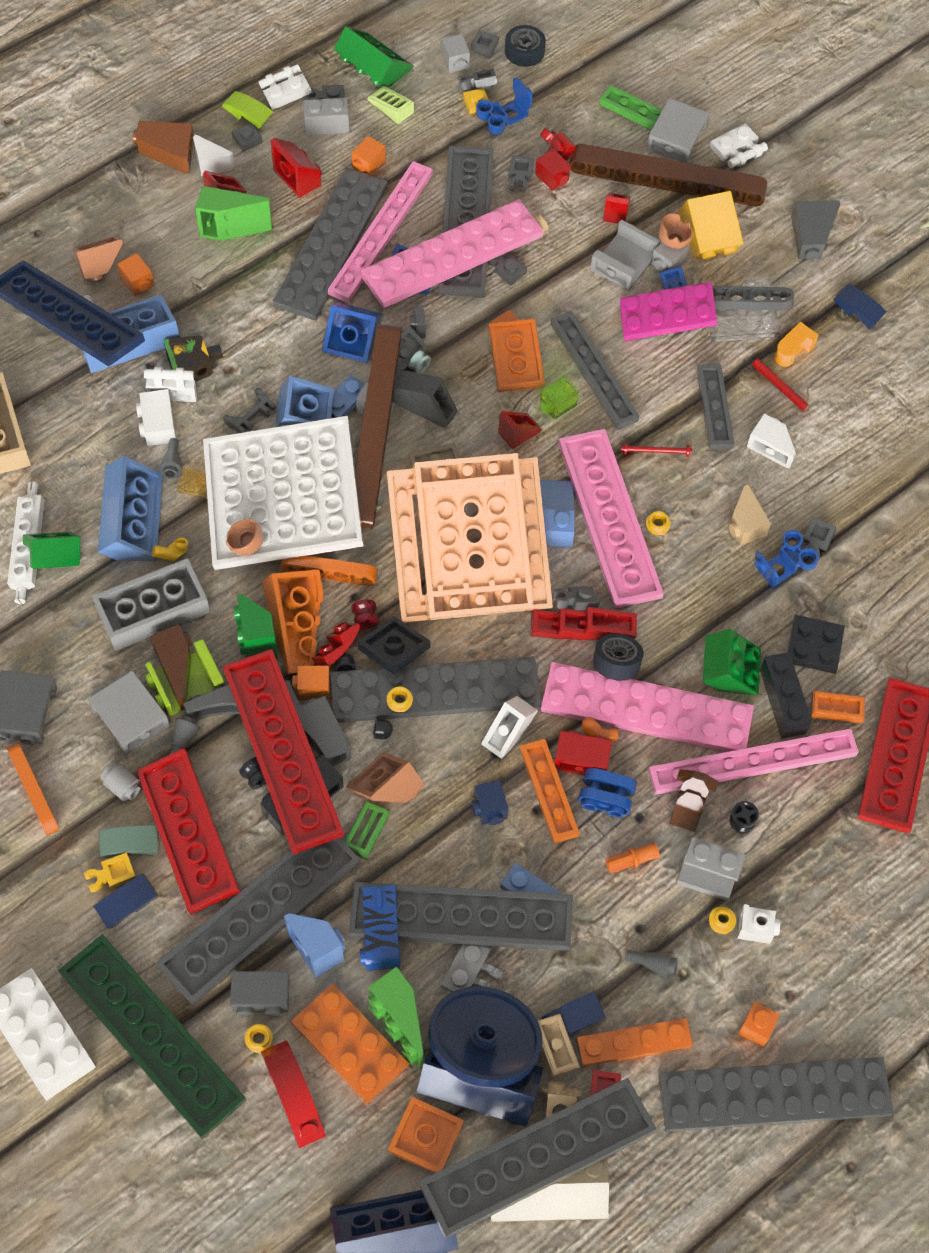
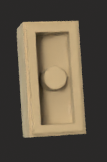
(556, 1047)

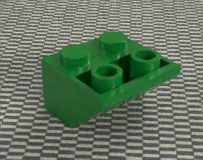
(253, 628)
(731, 663)

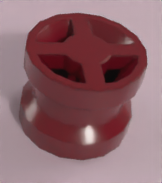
(365, 613)

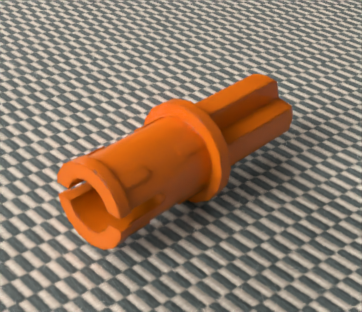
(632, 857)

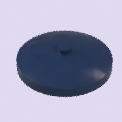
(485, 1036)

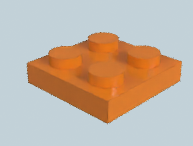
(425, 1136)

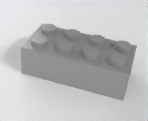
(151, 604)

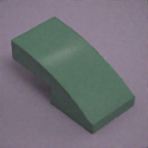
(128, 839)

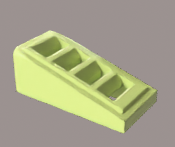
(405, 109)

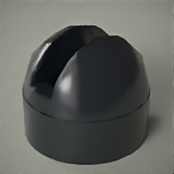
(345, 663)
(382, 729)

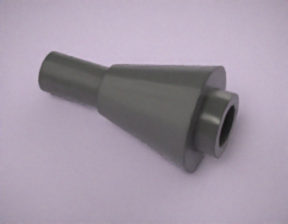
(171, 463)
(184, 732)
(660, 962)

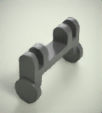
(261, 403)

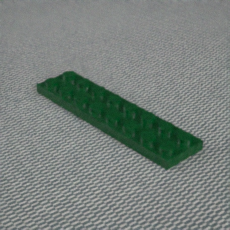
(152, 1036)

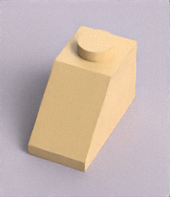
(748, 519)

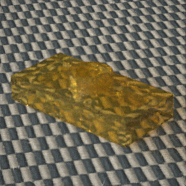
(193, 483)

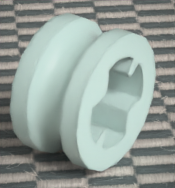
(419, 362)

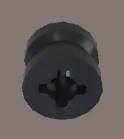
(253, 773)
(746, 811)

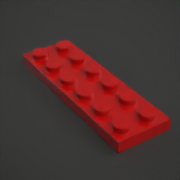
(897, 757)
(188, 831)

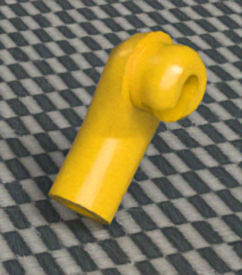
(173, 551)

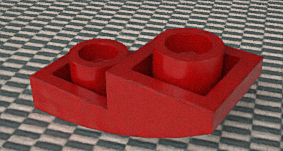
(338, 643)

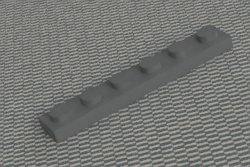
(594, 370)

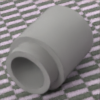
(120, 781)

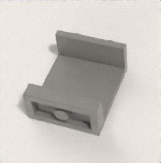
(677, 130)
(625, 256)
(129, 712)
(710, 869)

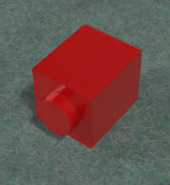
(553, 169)

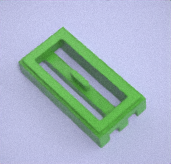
(357, 849)

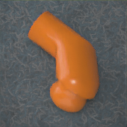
(591, 728)

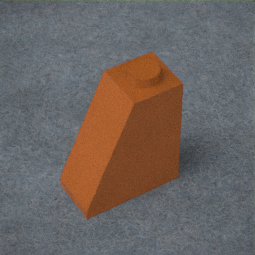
(166, 143)

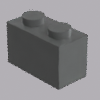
(259, 992)

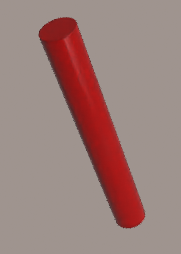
(780, 384)

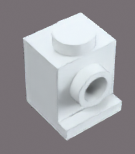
(751, 930)

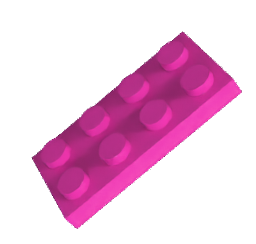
(668, 311)

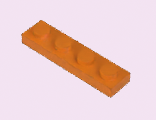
(549, 791)
(634, 1042)

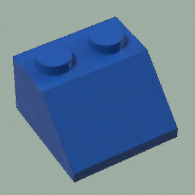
(351, 332)

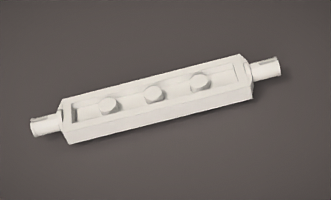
(27, 521)

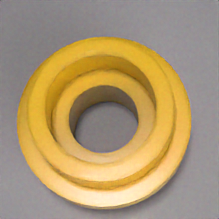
(658, 517)
(399, 692)
(719, 927)
(252, 1032)

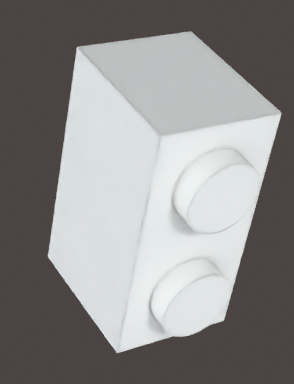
(157, 417)

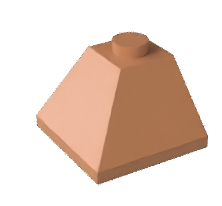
(97, 257)
(387, 780)

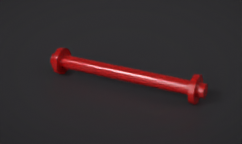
(687, 450)

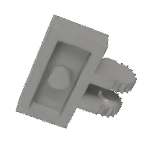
(466, 968)

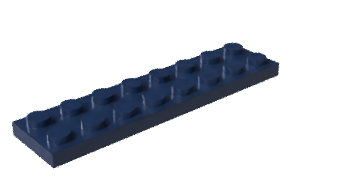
(68, 313)

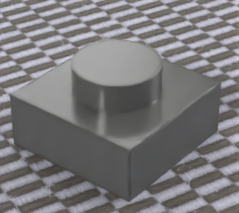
(484, 43)
(247, 136)
(418, 322)

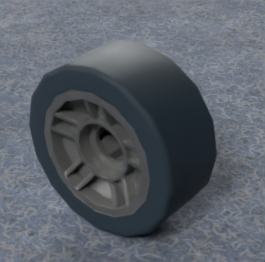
(525, 45)
(618, 657)

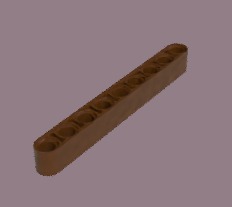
(667, 174)
(376, 421)

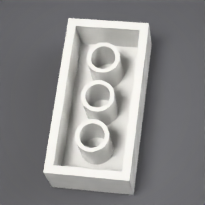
(41, 1035)

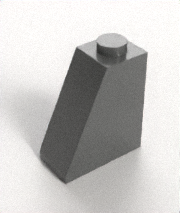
(812, 226)
(424, 396)

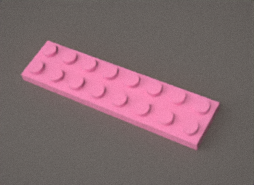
(451, 253)
(610, 519)
(647, 708)

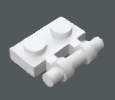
(286, 91)
(734, 142)
(180, 388)

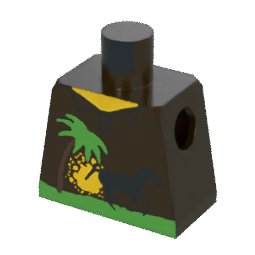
(192, 355)

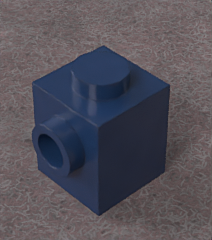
(490, 803)

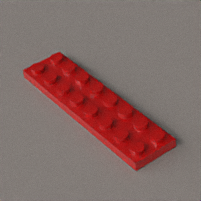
(283, 752)

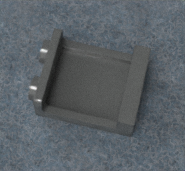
(24, 705)

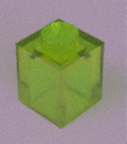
(558, 398)

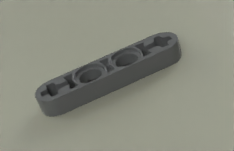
(748, 295)

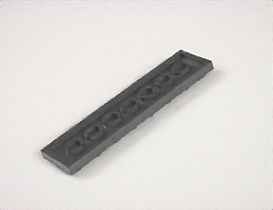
(465, 200)
(330, 243)
(435, 688)
(475, 916)
(254, 917)
(774, 1094)
(536, 1157)

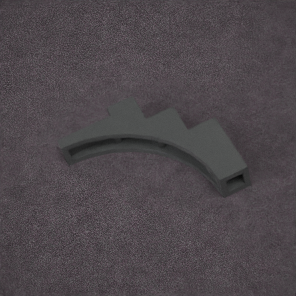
(315, 716)

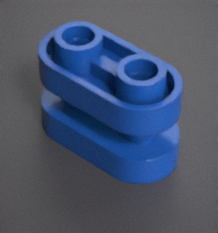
(607, 792)

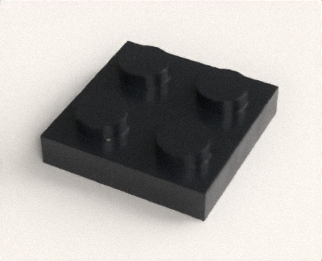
(815, 643)
(394, 645)

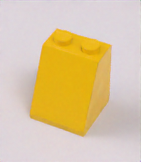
(713, 225)

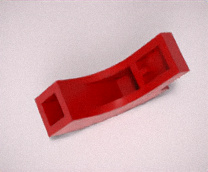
(293, 1093)

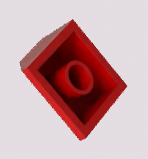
(295, 167)

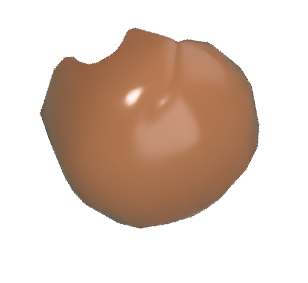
(674, 232)
(245, 537)

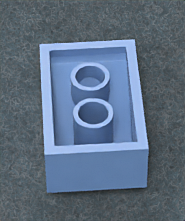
(558, 512)

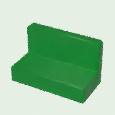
(53, 549)

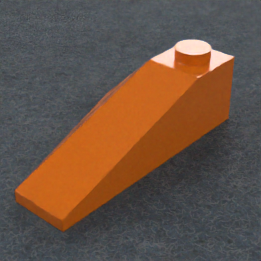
(295, 609)

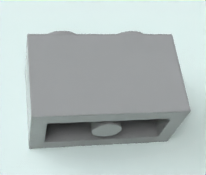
(326, 116)

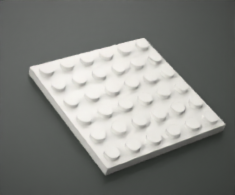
(290, 482)

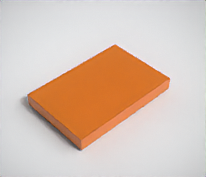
(516, 355)

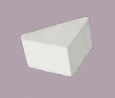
(212, 156)

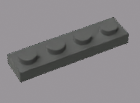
(715, 407)

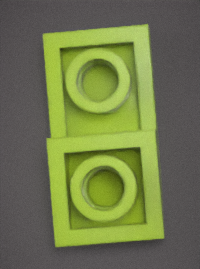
(244, 106)

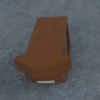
(691, 798)

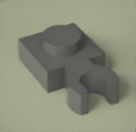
(481, 79)
(327, 92)
(520, 171)
(508, 268)
(819, 535)
(577, 597)

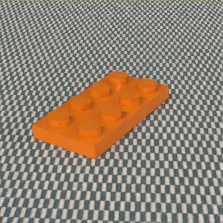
(350, 1043)

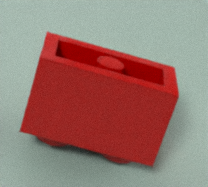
(581, 752)

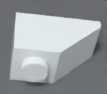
(772, 441)
(509, 726)

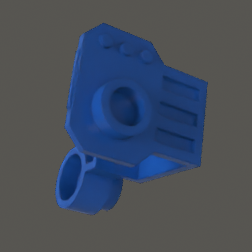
(497, 115)
(789, 557)

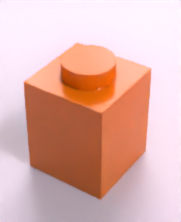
(368, 156)
(135, 274)
(312, 682)
(759, 1024)

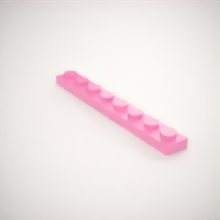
(380, 231)
(758, 759)

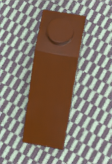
(175, 659)

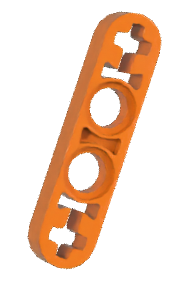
(333, 569)
(32, 789)

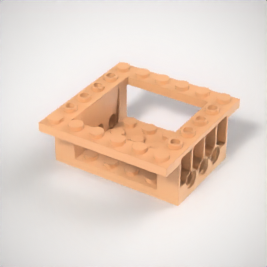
(511, 539)

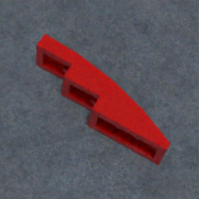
(582, 624)

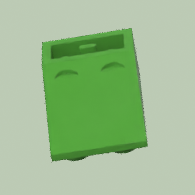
(231, 214)
(395, 1003)

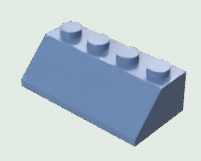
(149, 317)
(130, 511)

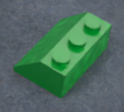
(371, 57)

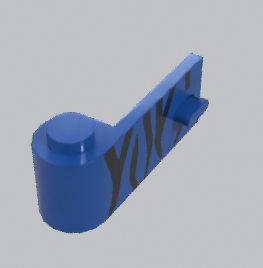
(380, 928)

